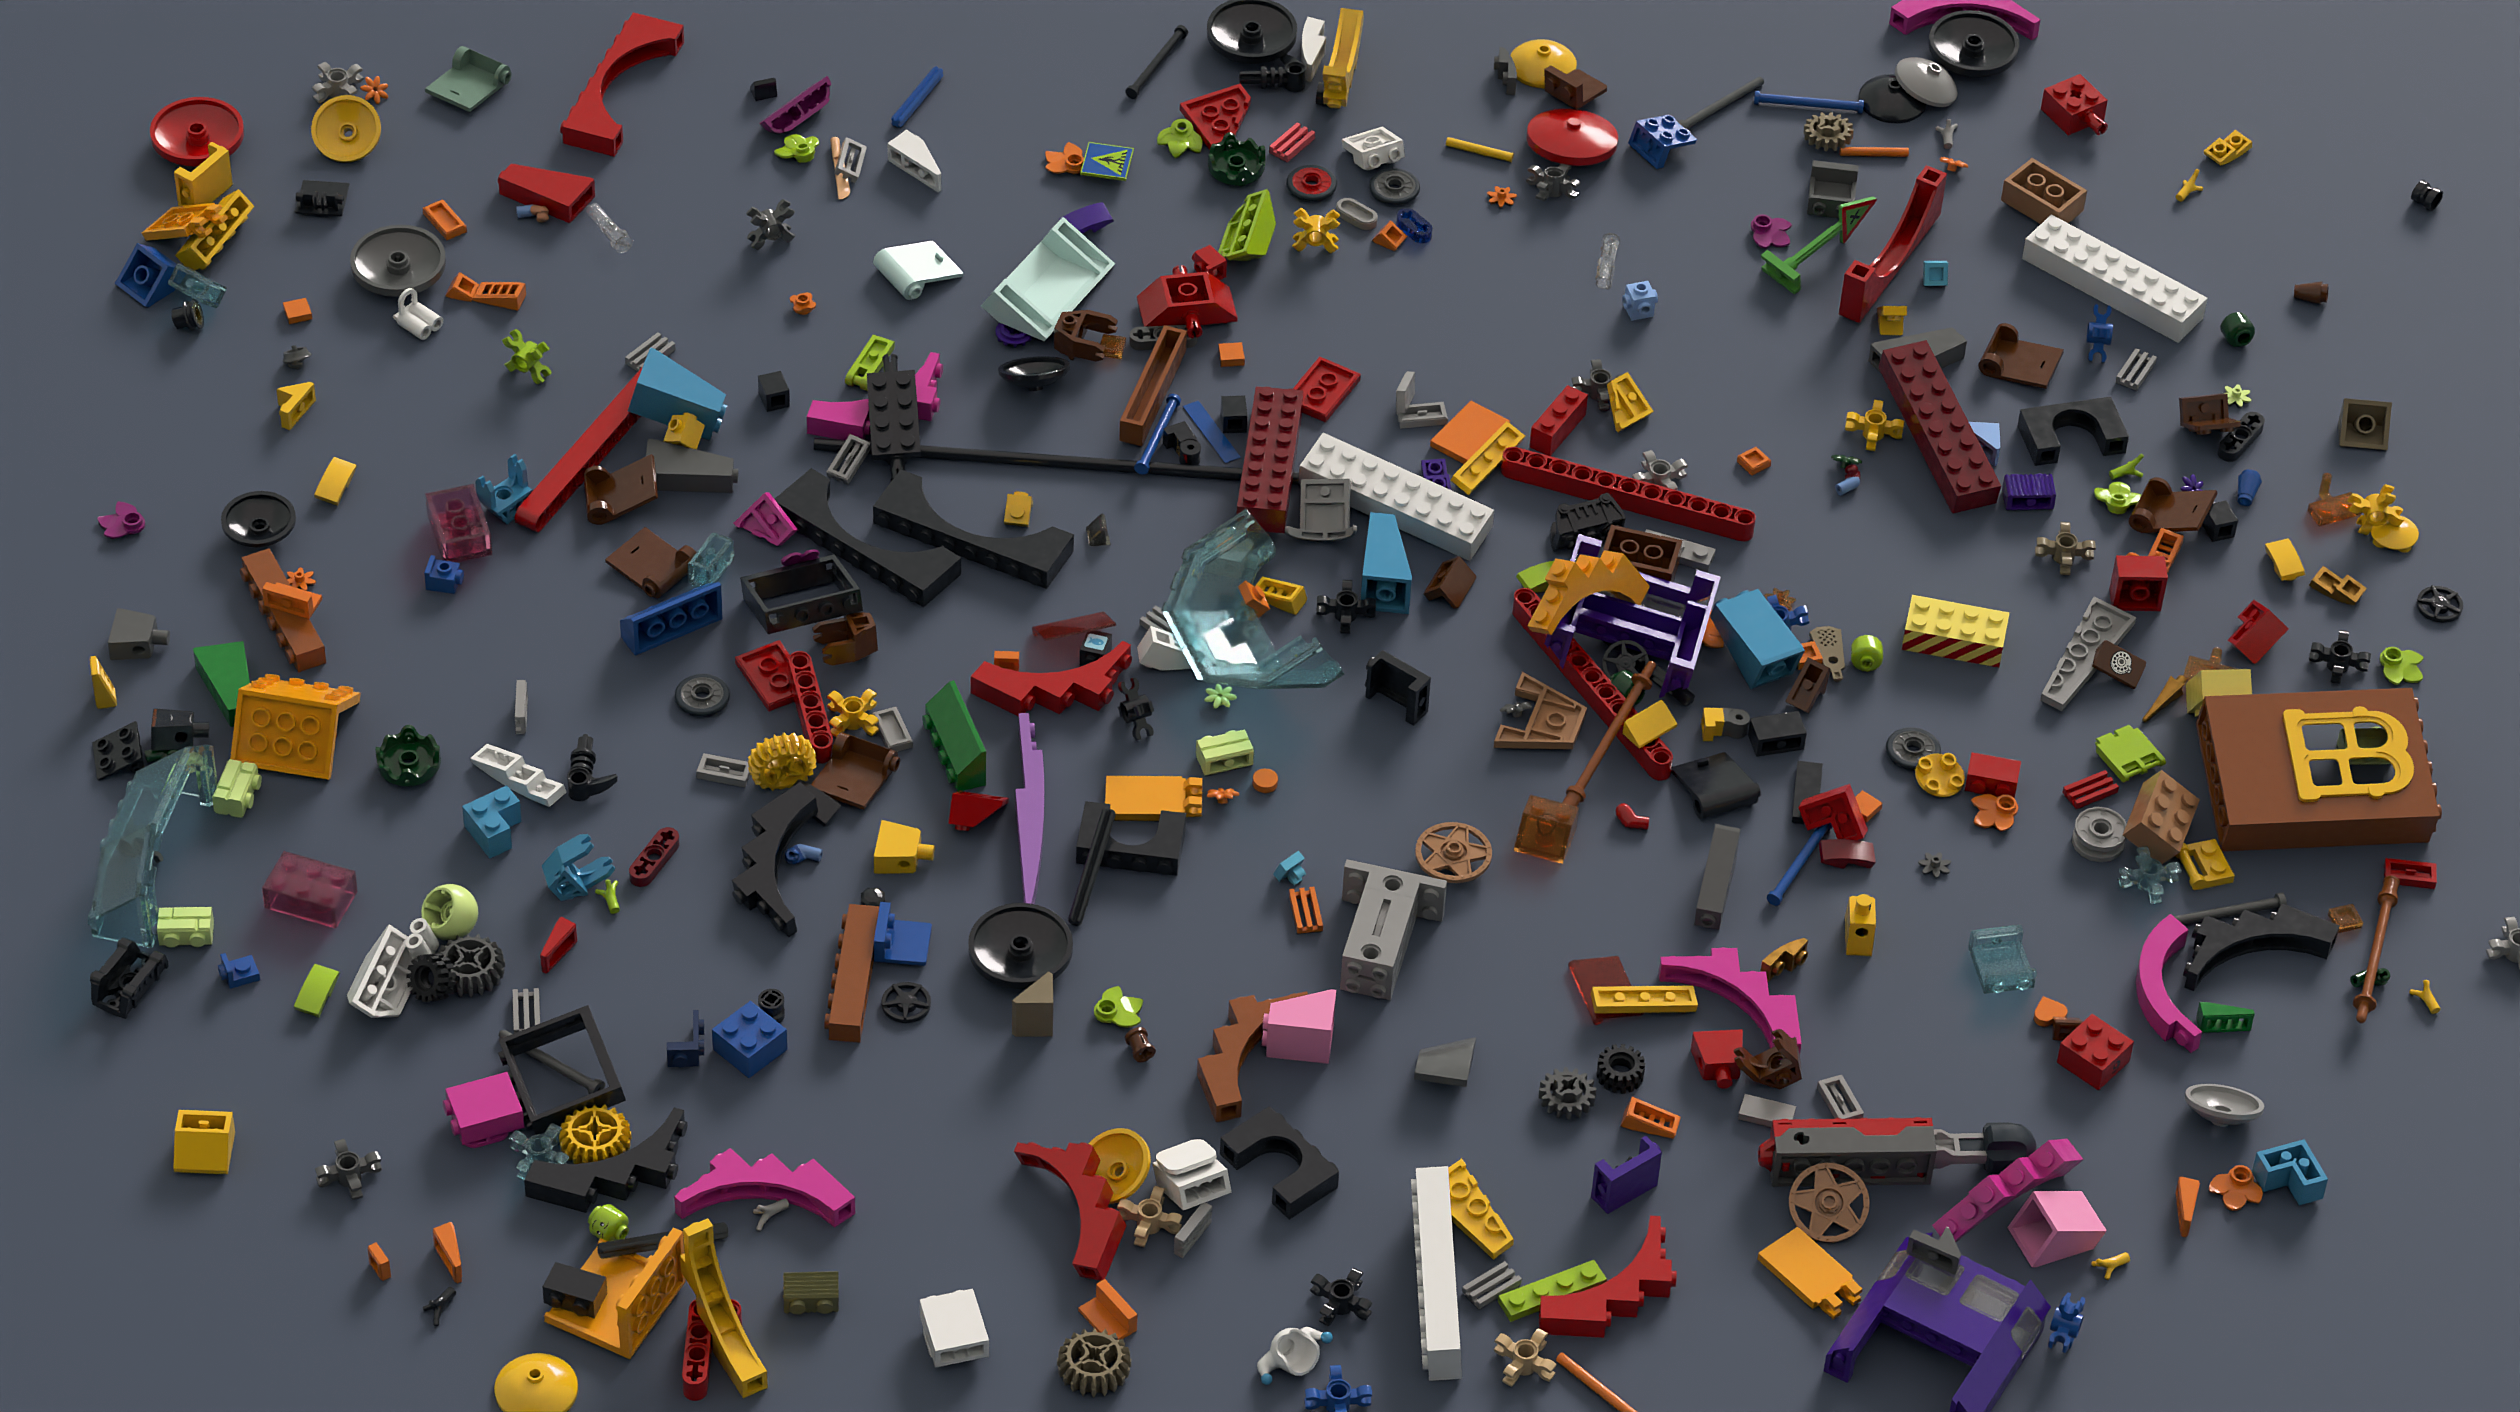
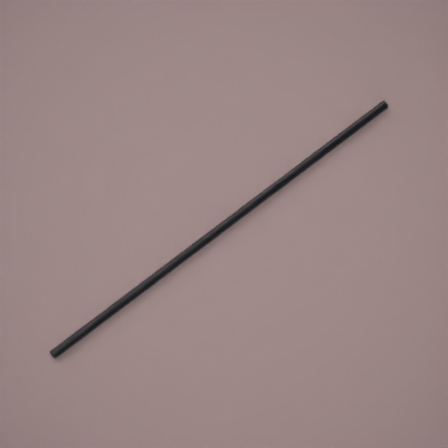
(1059, 461)

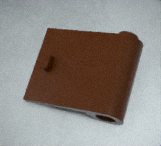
(2019, 360)
(619, 492)
(2170, 510)
(651, 562)
(856, 770)

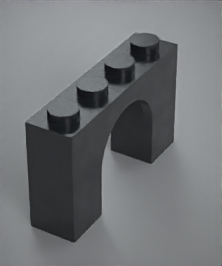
(2094, 415)
(1158, 855)
(1272, 1134)

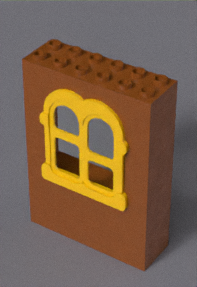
(2264, 779)

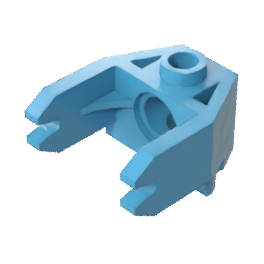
(508, 495)
(565, 878)

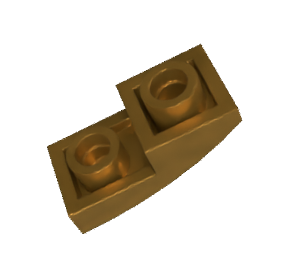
(1785, 957)

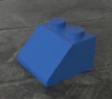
(146, 275)

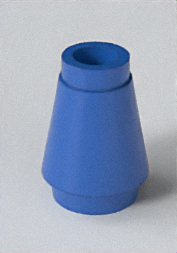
(2248, 486)

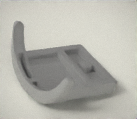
(1324, 511)

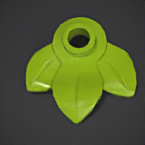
(1180, 140)
(798, 147)
(2117, 497)
(2401, 665)
(1118, 1009)

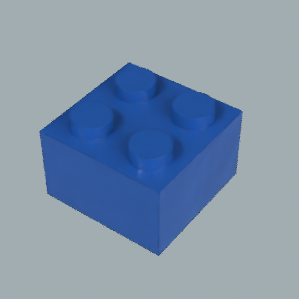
(749, 1039)

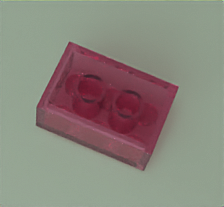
(458, 523)
(309, 889)

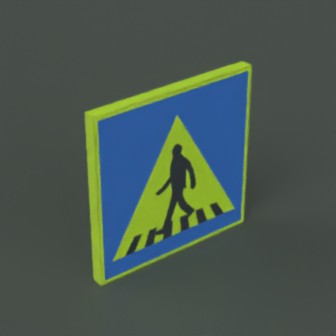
(1107, 161)

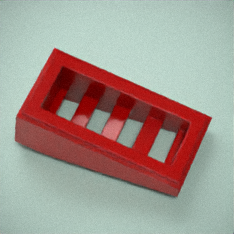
(558, 944)

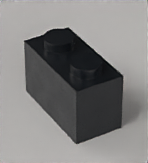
(1777, 733)
(574, 1290)

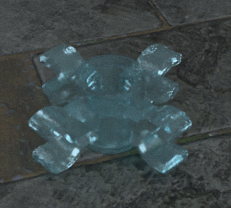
(2149, 875)
(537, 1148)

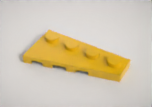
(1474, 1214)

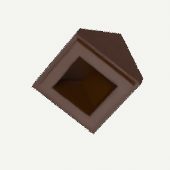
(2064, 1026)

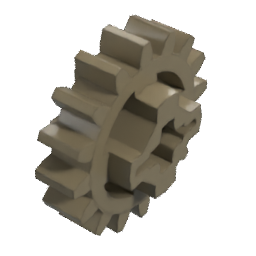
(1828, 131)

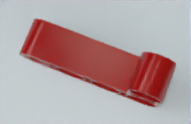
(698, 1354)

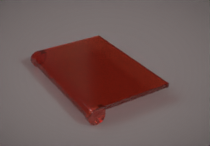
(1073, 626)
(1599, 973)

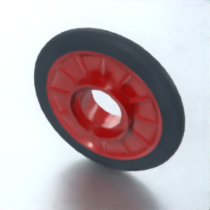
(1323, 189)

